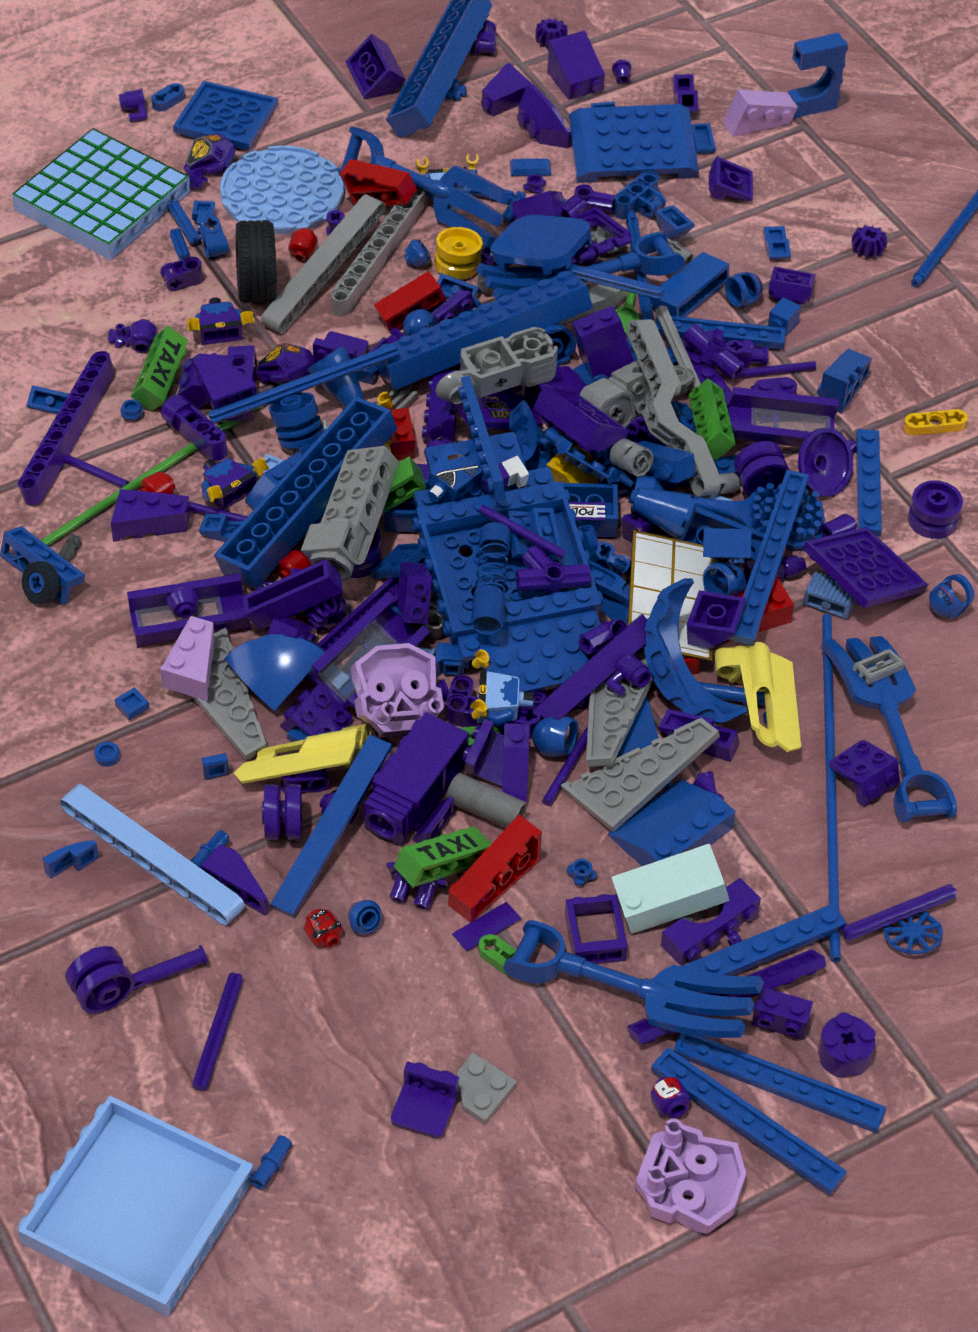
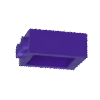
(412, 587)
(597, 951)

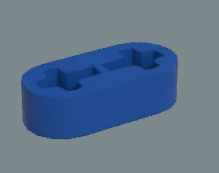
(167, 97)

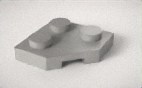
(483, 1088)

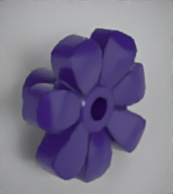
(119, 336)

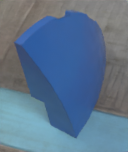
(274, 665)

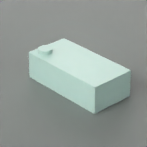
(670, 888)

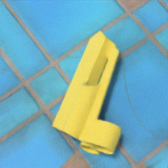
(766, 673)
(315, 753)

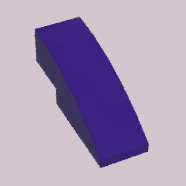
(721, 748)

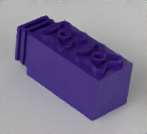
(415, 778)

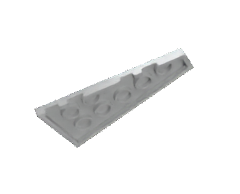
(230, 704)
(612, 718)
(637, 776)

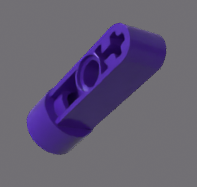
(196, 427)

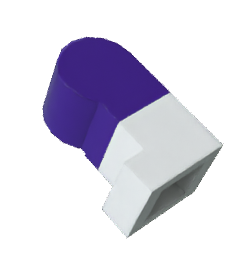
(512, 473)

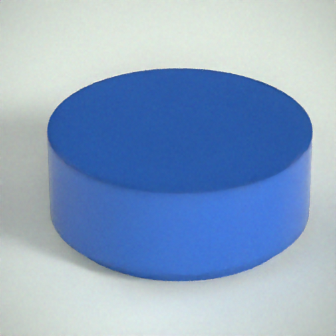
(107, 754)

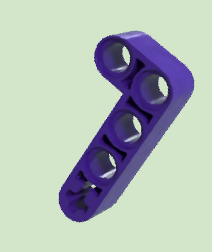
(459, 711)

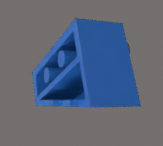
(844, 377)
(727, 544)

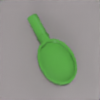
(627, 311)

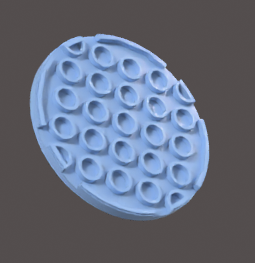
(283, 186)

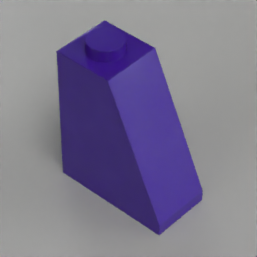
(504, 90)
(222, 381)

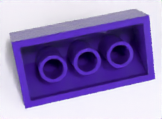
(578, 419)

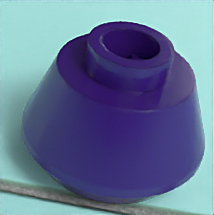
(183, 602)

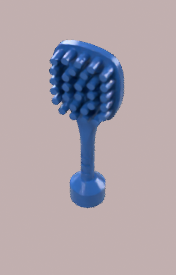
(757, 510)

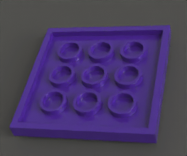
(865, 567)

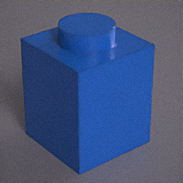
(784, 315)

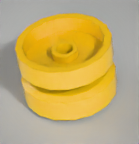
(458, 252)

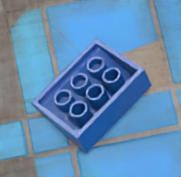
(674, 823)

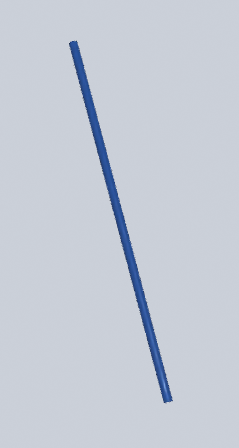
(832, 842)

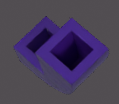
(684, 91)

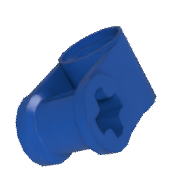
(213, 240)

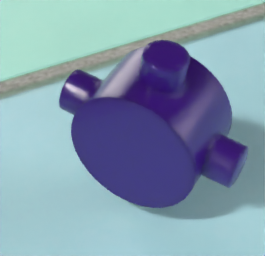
(734, 937)

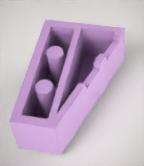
(758, 111)
(190, 660)

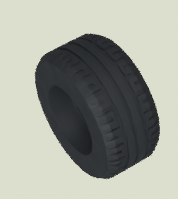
(256, 261)

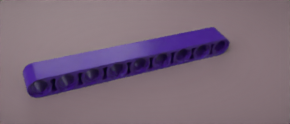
(66, 428)

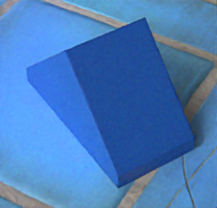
(673, 222)

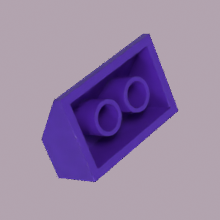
(375, 68)

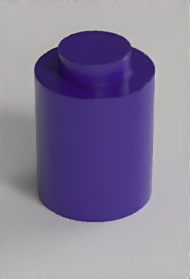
(838, 525)

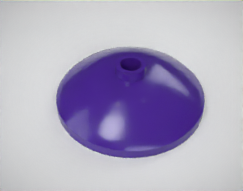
(827, 461)

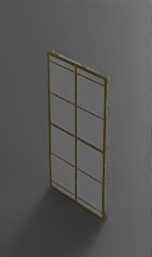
(658, 564)

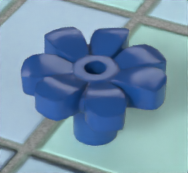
(456, 91)

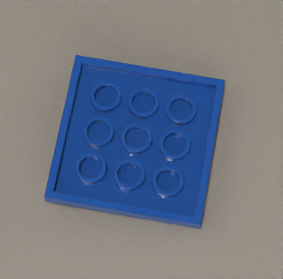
(227, 111)

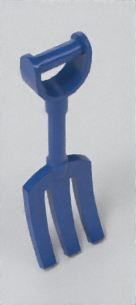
(444, 190)
(514, 278)
(887, 699)
(661, 994)

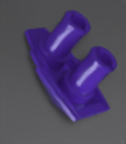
(424, 893)

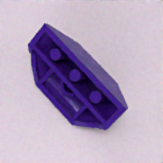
(542, 119)

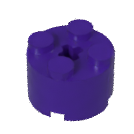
(846, 1045)

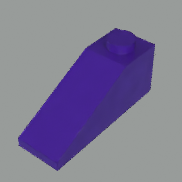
(515, 760)
(231, 870)

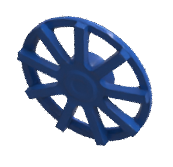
(914, 933)

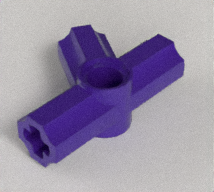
(714, 350)
(543, 569)

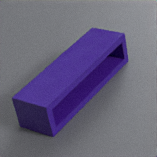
(292, 594)

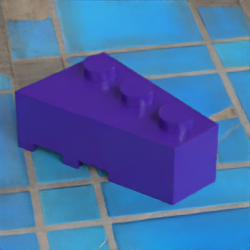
(149, 513)

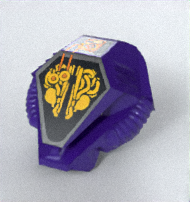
(213, 148)
(285, 364)

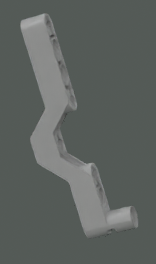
(661, 416)

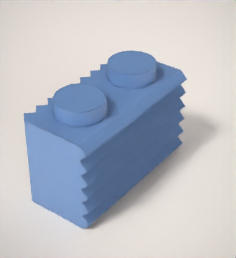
(828, 596)

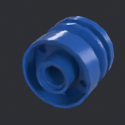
(296, 420)

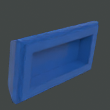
(703, 138)
(526, 167)

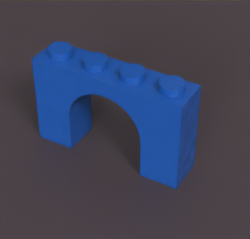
(825, 92)

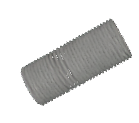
(493, 804)

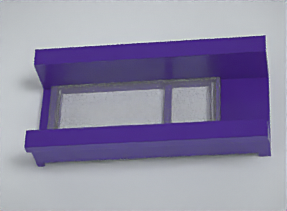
(778, 416)
(218, 602)
(376, 627)

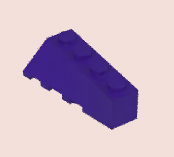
(441, 414)

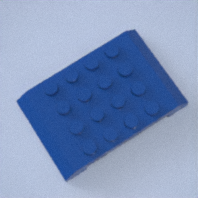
(632, 141)

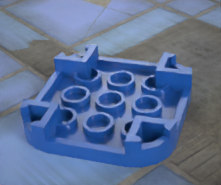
(541, 242)

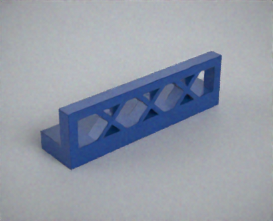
(33, 549)

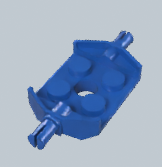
(594, 468)

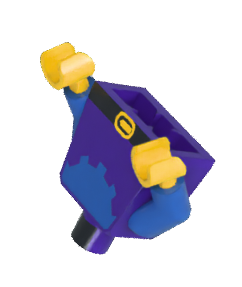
(219, 322)
(229, 480)

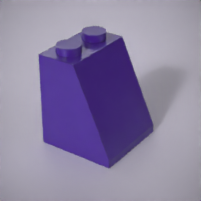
(575, 65)
(602, 342)
(564, 378)

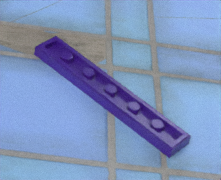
(594, 671)

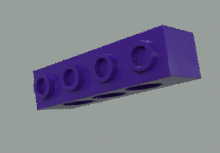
(246, 362)

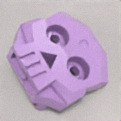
(394, 669)
(712, 1185)

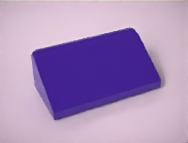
(435, 821)

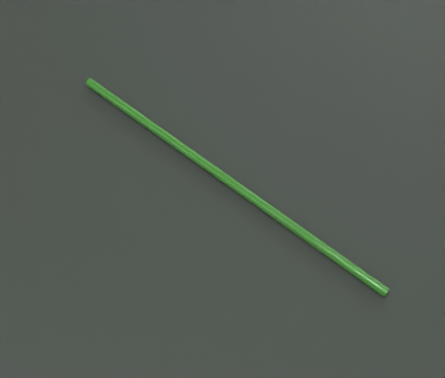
(133, 485)

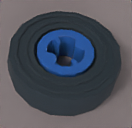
(40, 582)

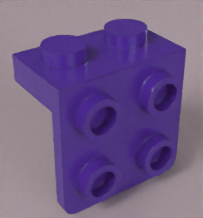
(455, 305)
(333, 340)
(316, 713)
(486, 754)
(868, 768)
(425, 1099)

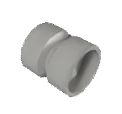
(631, 457)

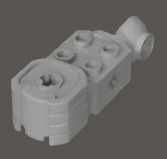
(503, 363)
(627, 392)

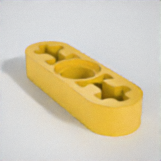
(920, 423)

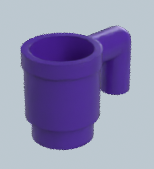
(134, 101)
(632, 670)

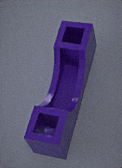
(688, 939)

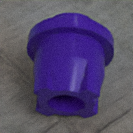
(622, 71)

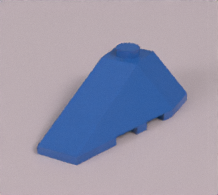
(703, 518)

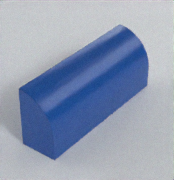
(693, 285)

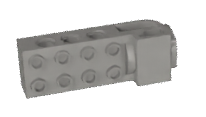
(352, 510)

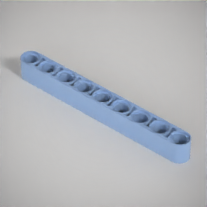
(152, 854)

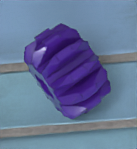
(549, 30)
(869, 241)
(327, 613)

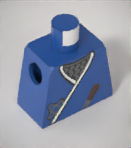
(453, 475)

